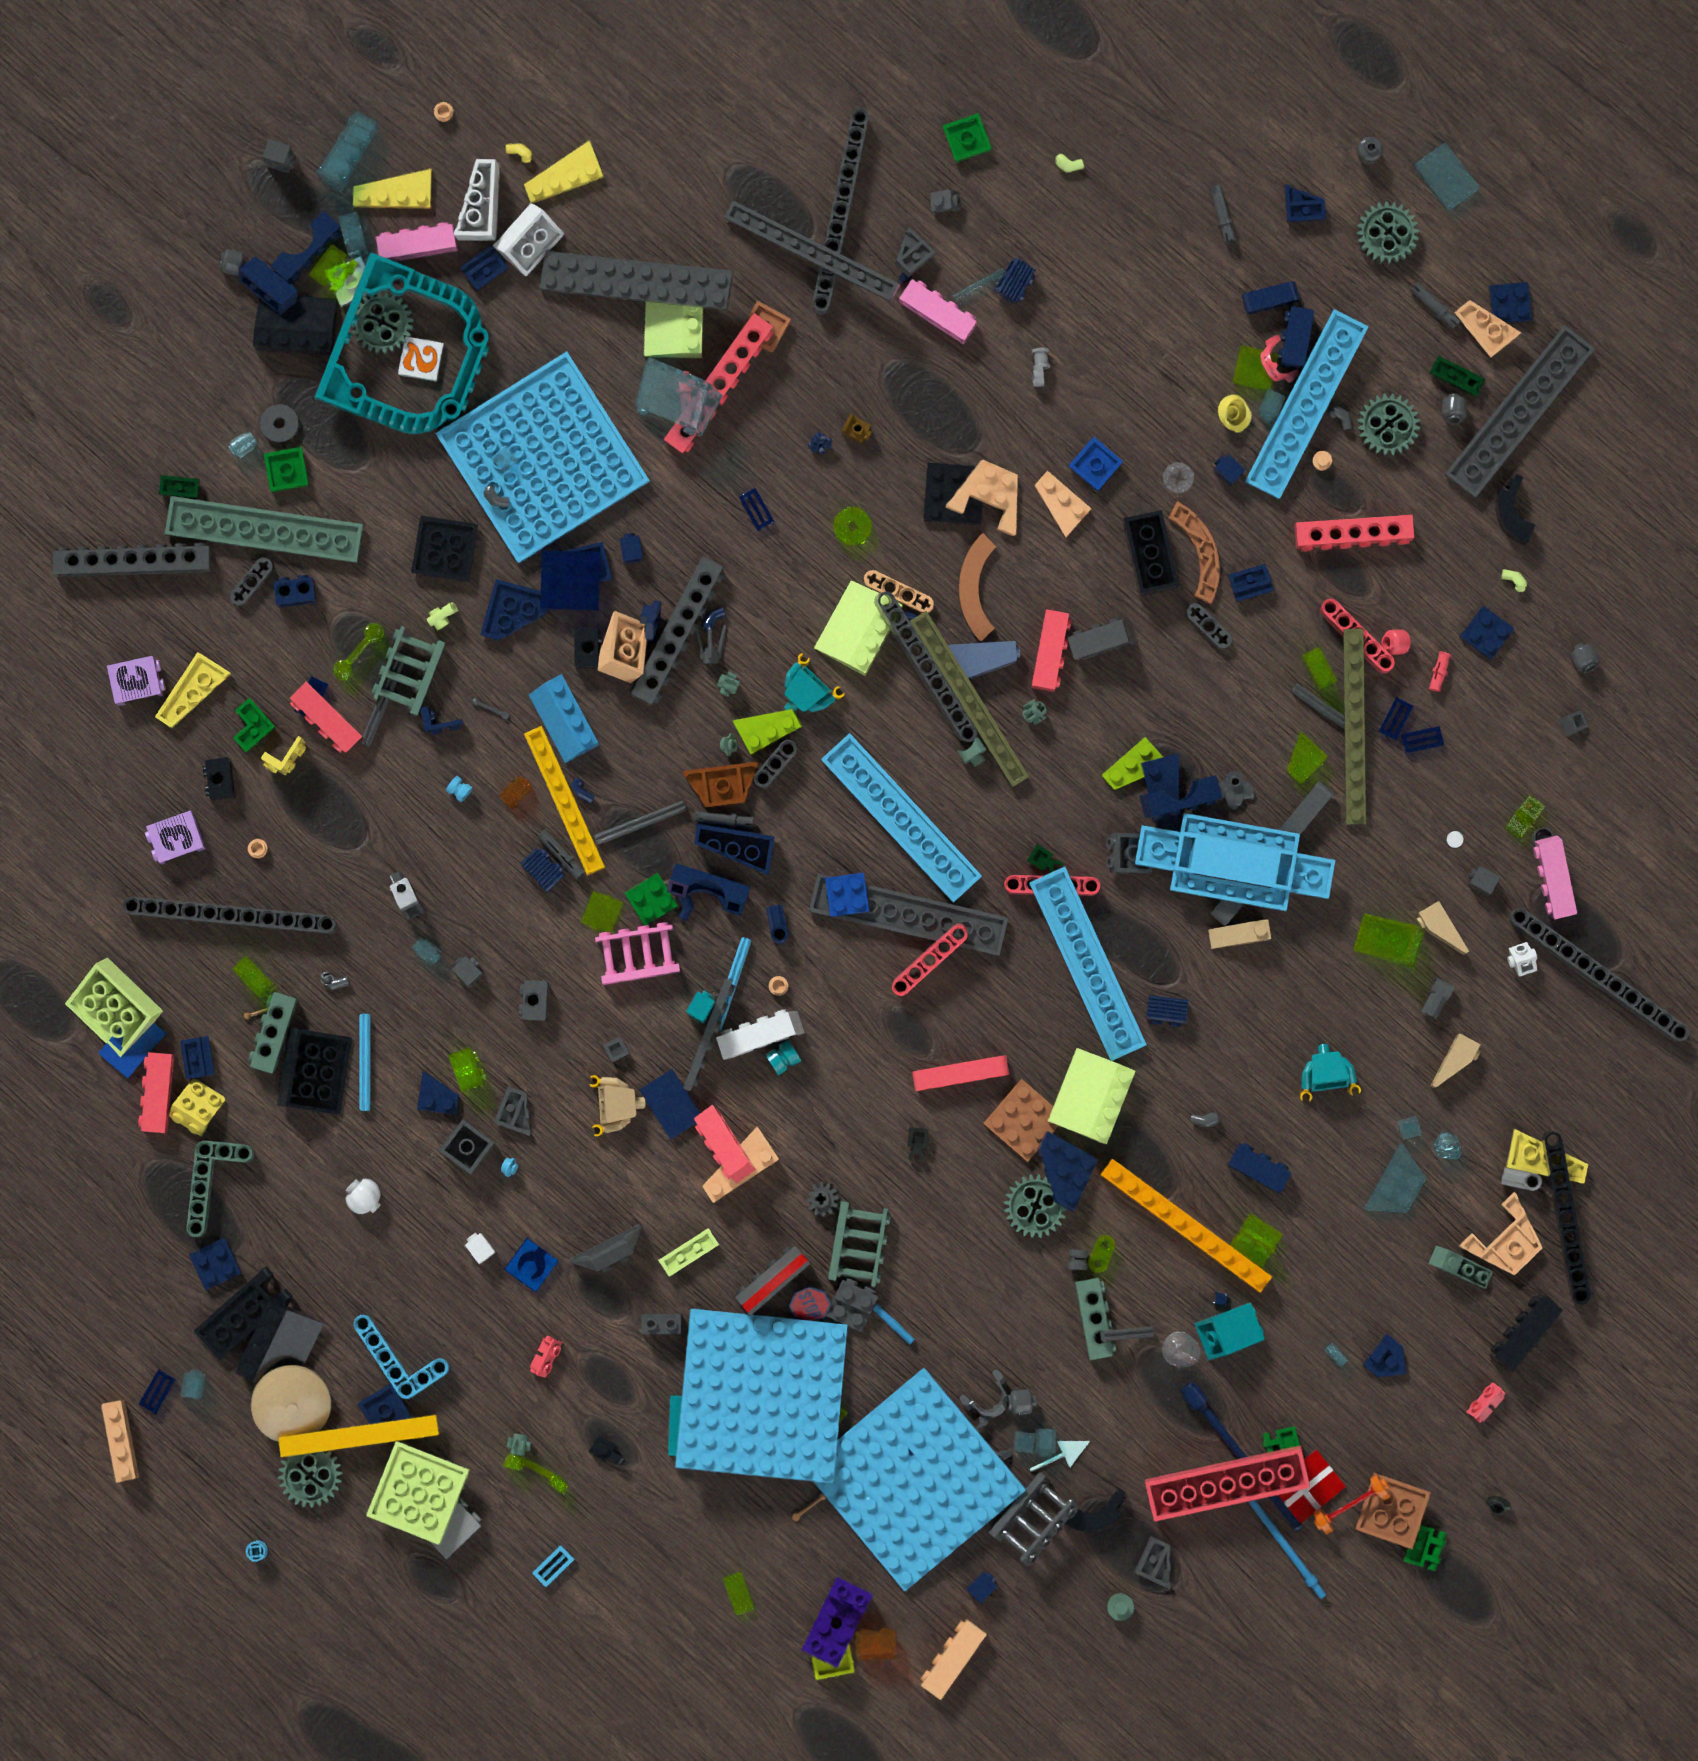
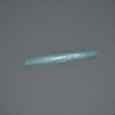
(978, 285)

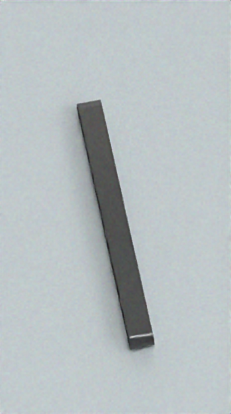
(841, 202)
(221, 910)
(1608, 976)

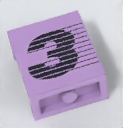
(135, 679)
(175, 837)

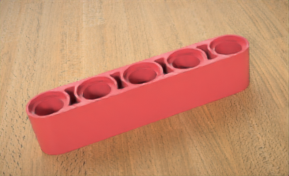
(1340, 612)
(1024, 890)
(925, 968)
(960, 1073)

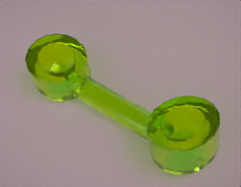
(373, 633)
(518, 1461)

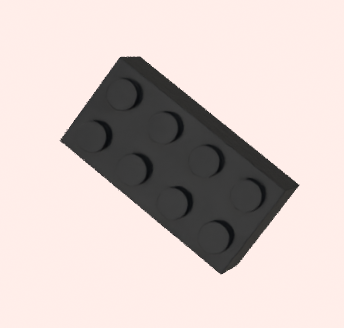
(1150, 553)
(1525, 1333)

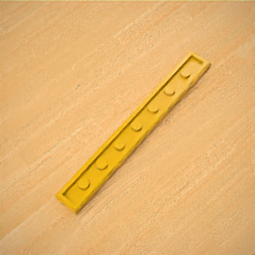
(564, 800)
(358, 1436)

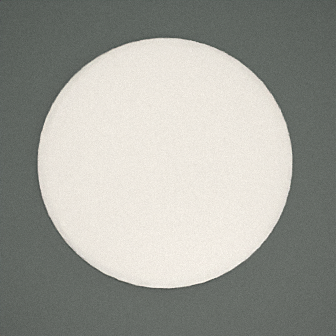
(1455, 839)

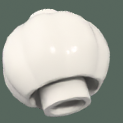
(363, 1196)

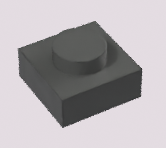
(616, 1049)

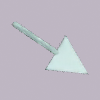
(1070, 1450)

